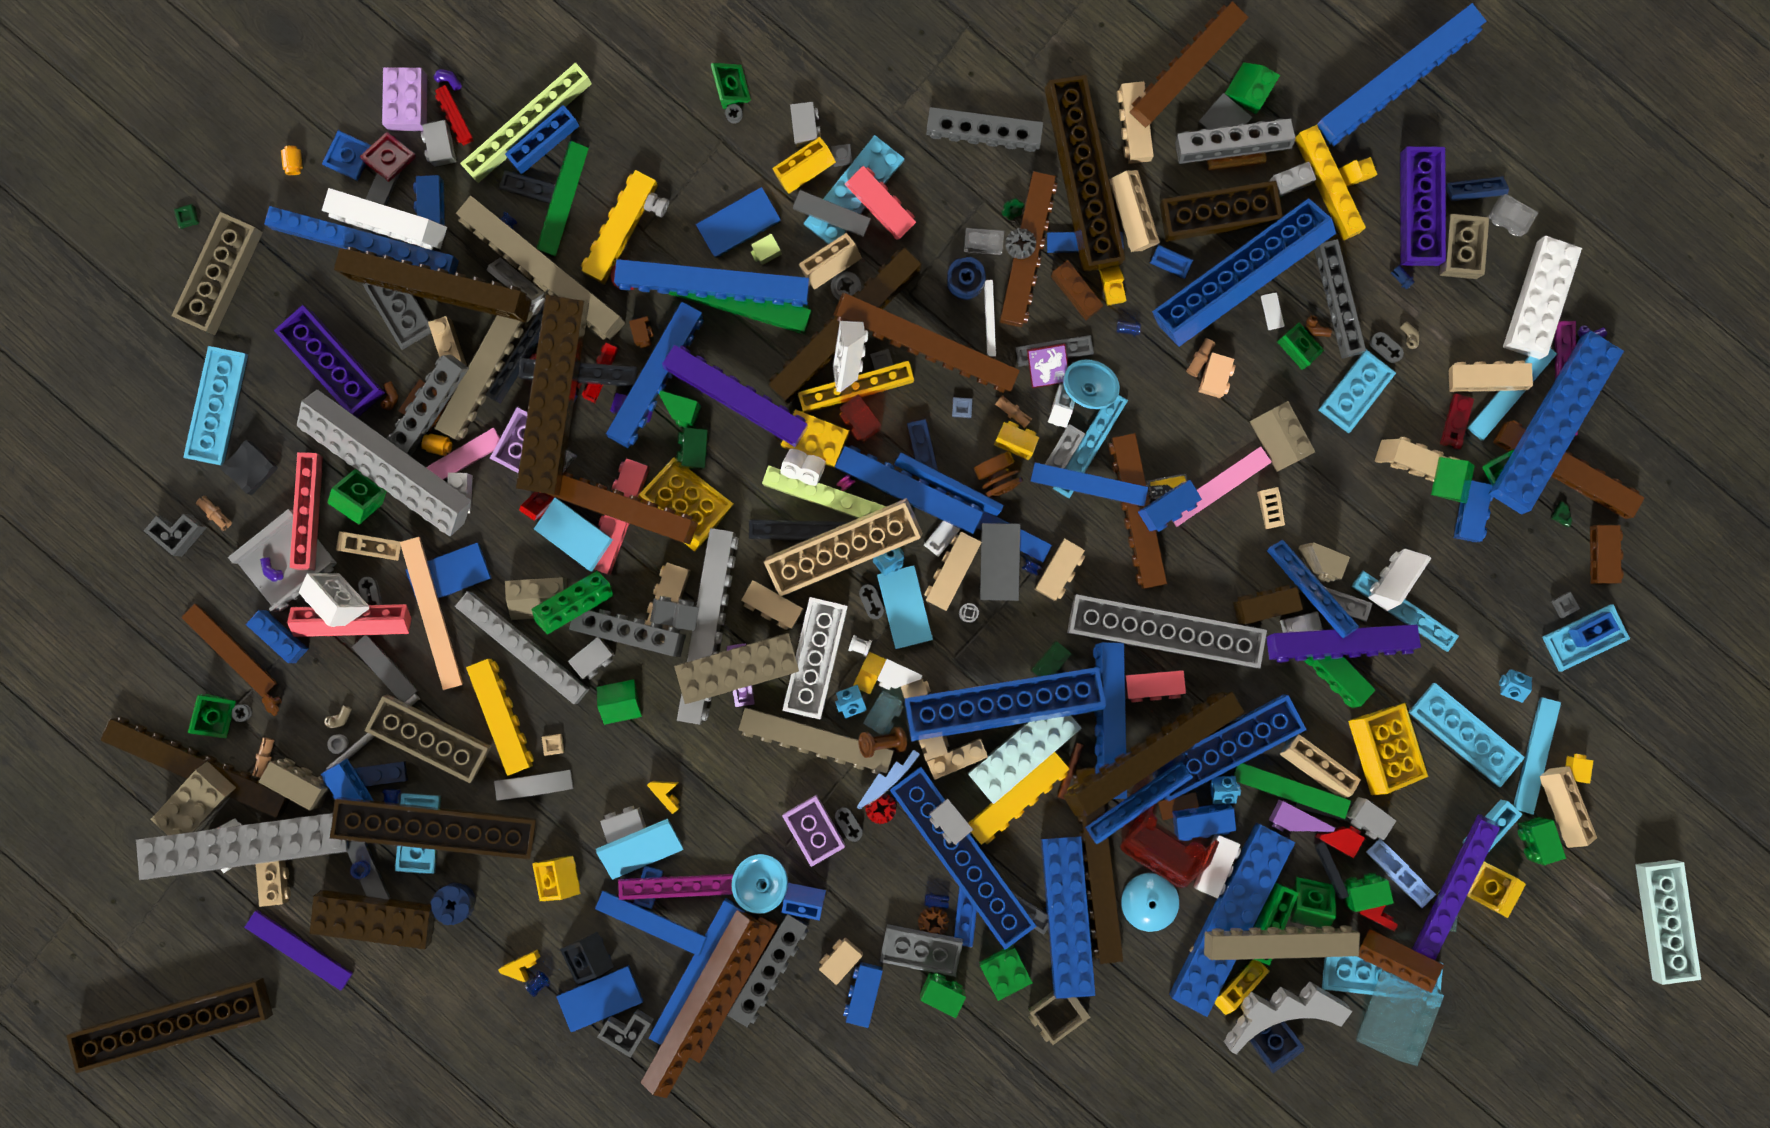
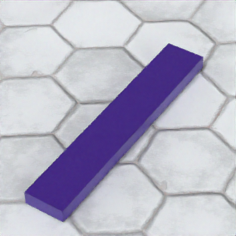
(298, 950)

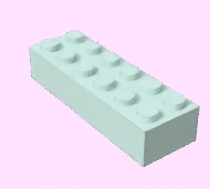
(1021, 754)
(1668, 922)

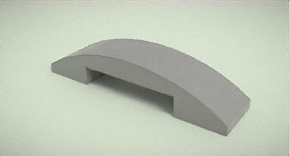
(533, 785)

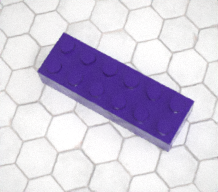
(1422, 206)
(329, 361)

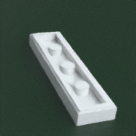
(989, 314)

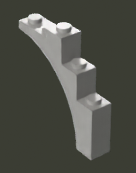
(1284, 1006)

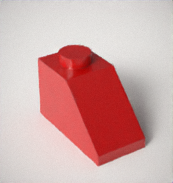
(1343, 839)

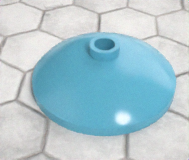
(1091, 384)
(749, 879)
(1140, 893)

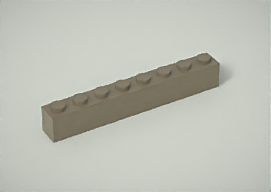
(480, 376)
(812, 739)
(1281, 943)

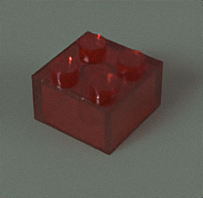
(860, 418)

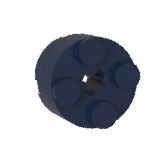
(961, 268)
(445, 896)

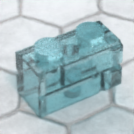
(883, 712)

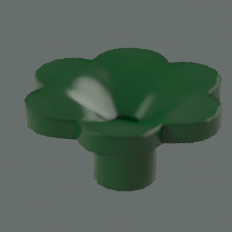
(1012, 209)

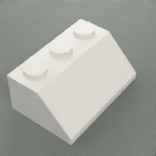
(848, 353)
(1398, 578)
(332, 598)

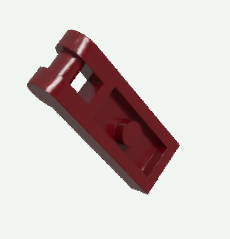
(1457, 421)

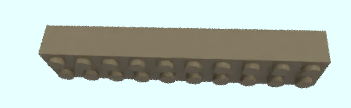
(536, 265)

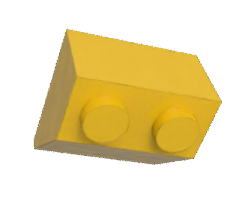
(1016, 440)
(556, 878)
(1496, 889)

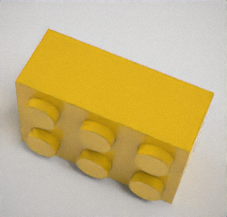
(820, 439)

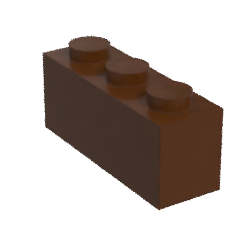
(1076, 290)
(1606, 554)

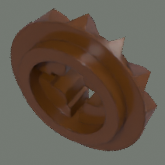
(931, 913)

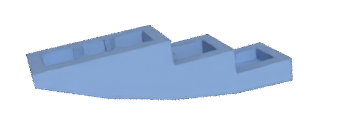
(883, 784)
(1400, 873)

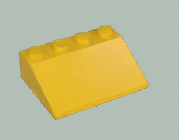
(687, 494)
(1388, 749)

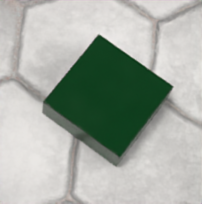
(186, 216)

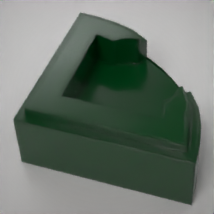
(1562, 514)

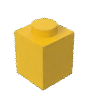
(1580, 767)

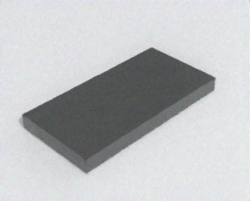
(401, 314)
(1000, 561)
(921, 950)

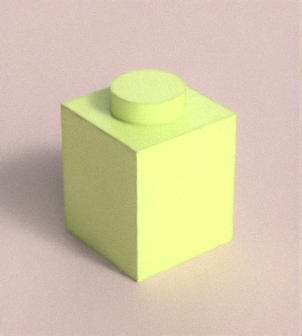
(765, 249)

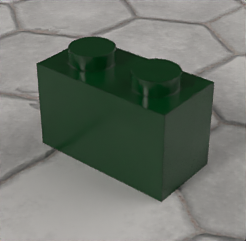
(692, 448)
(1051, 660)

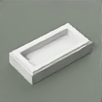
(941, 538)

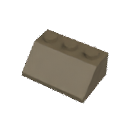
(1282, 436)
(1324, 562)
(526, 594)

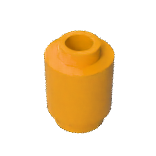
(291, 160)
(436, 444)

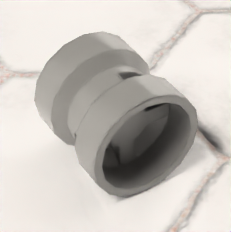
(656, 204)
(968, 612)

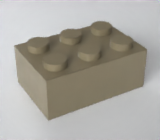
(1465, 246)
(295, 783)

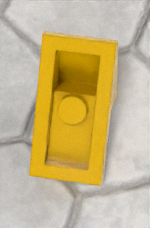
(1357, 171)
(1112, 285)
(869, 672)
(661, 790)
(516, 968)

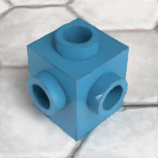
(889, 561)
(1515, 685)
(850, 701)
(1225, 790)

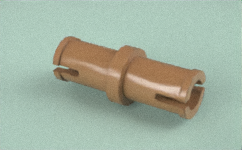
(1200, 357)
(1013, 411)
(213, 513)
(263, 756)

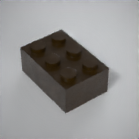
(1267, 604)

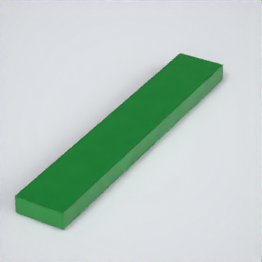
(562, 198)
(1292, 790)

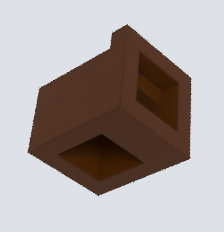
(641, 332)

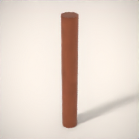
(1072, 765)

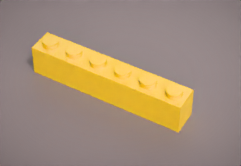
(1330, 183)
(619, 227)
(867, 384)
(499, 716)
(1011, 805)

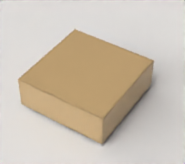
(553, 744)

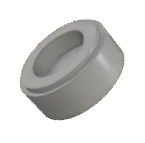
(338, 744)

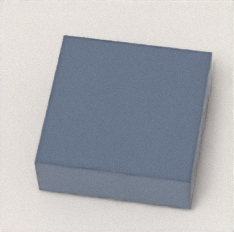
(962, 407)

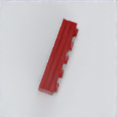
(453, 115)
(607, 357)

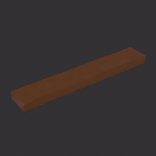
(229, 650)

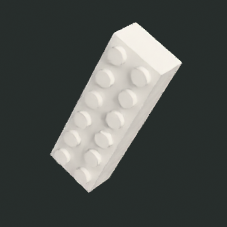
(384, 220)
(1542, 297)
(815, 658)

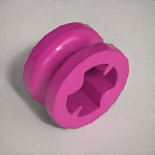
(845, 483)

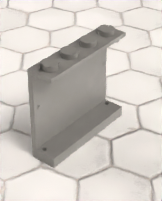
(275, 543)

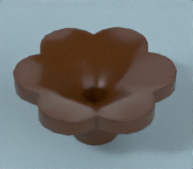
(271, 704)

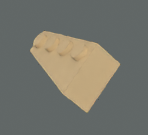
(1411, 456)
(933, 746)

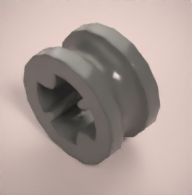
(728, 112)
(247, 710)

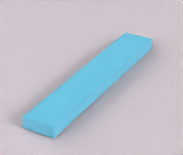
(1504, 400)
(1093, 439)
(1411, 615)
(1536, 755)

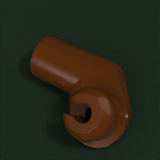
(1316, 330)
(391, 398)

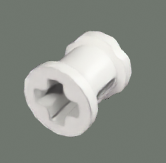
(860, 646)

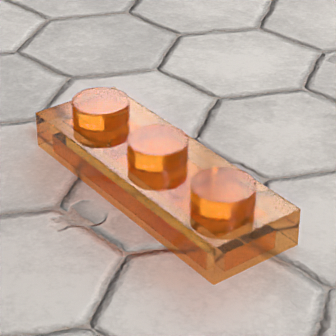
(1236, 161)

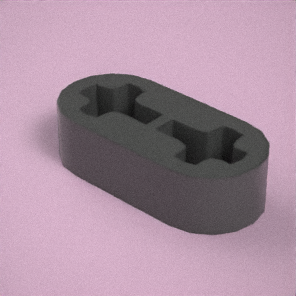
(1383, 351)
(374, 590)
(867, 604)
(852, 821)

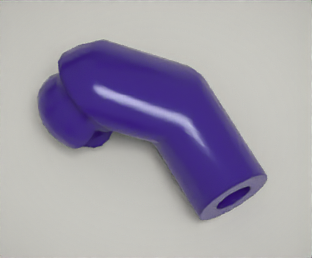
(449, 76)
(1583, 330)
(269, 572)

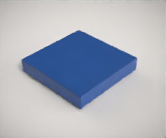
(345, 155)

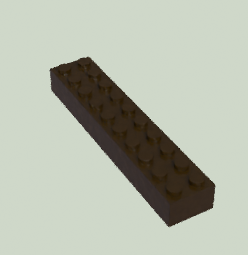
(1084, 173)
(433, 284)
(821, 350)
(552, 395)
(1153, 753)
(432, 828)
(169, 1025)

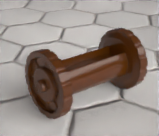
(870, 744)

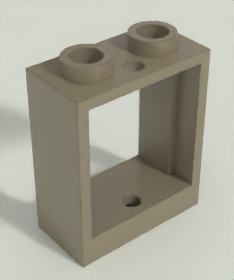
(1064, 1030)

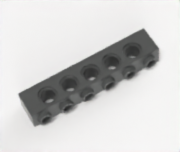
(993, 123)
(1226, 147)
(1339, 299)
(455, 372)
(673, 638)
(739, 1010)

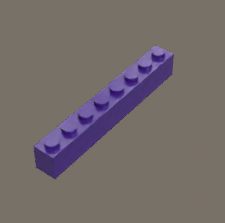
(734, 395)
(1330, 643)
(1456, 886)

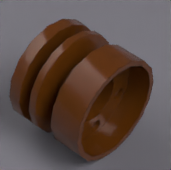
(998, 474)

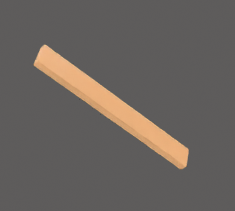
(431, 613)

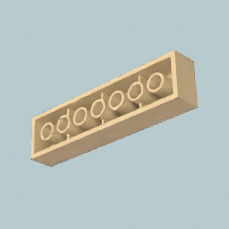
(843, 547)

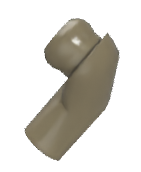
(1412, 338)
(338, 720)

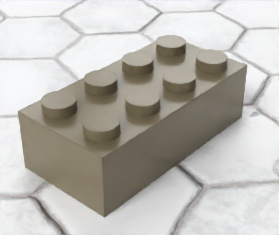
(193, 801)

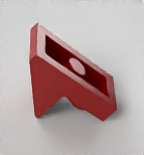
(536, 505)
(1384, 919)

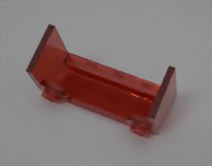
(1164, 854)

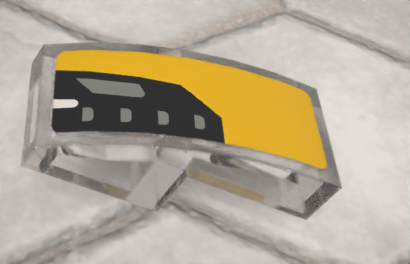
(1160, 486)

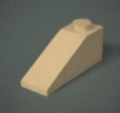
(368, 546)

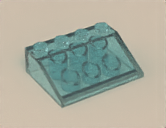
(1399, 1018)

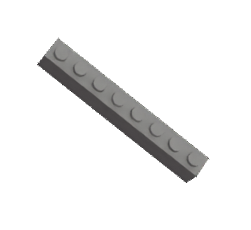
(522, 647)

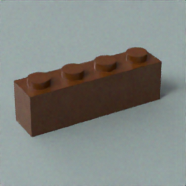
(1400, 960)

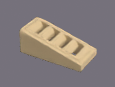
(1277, 499)

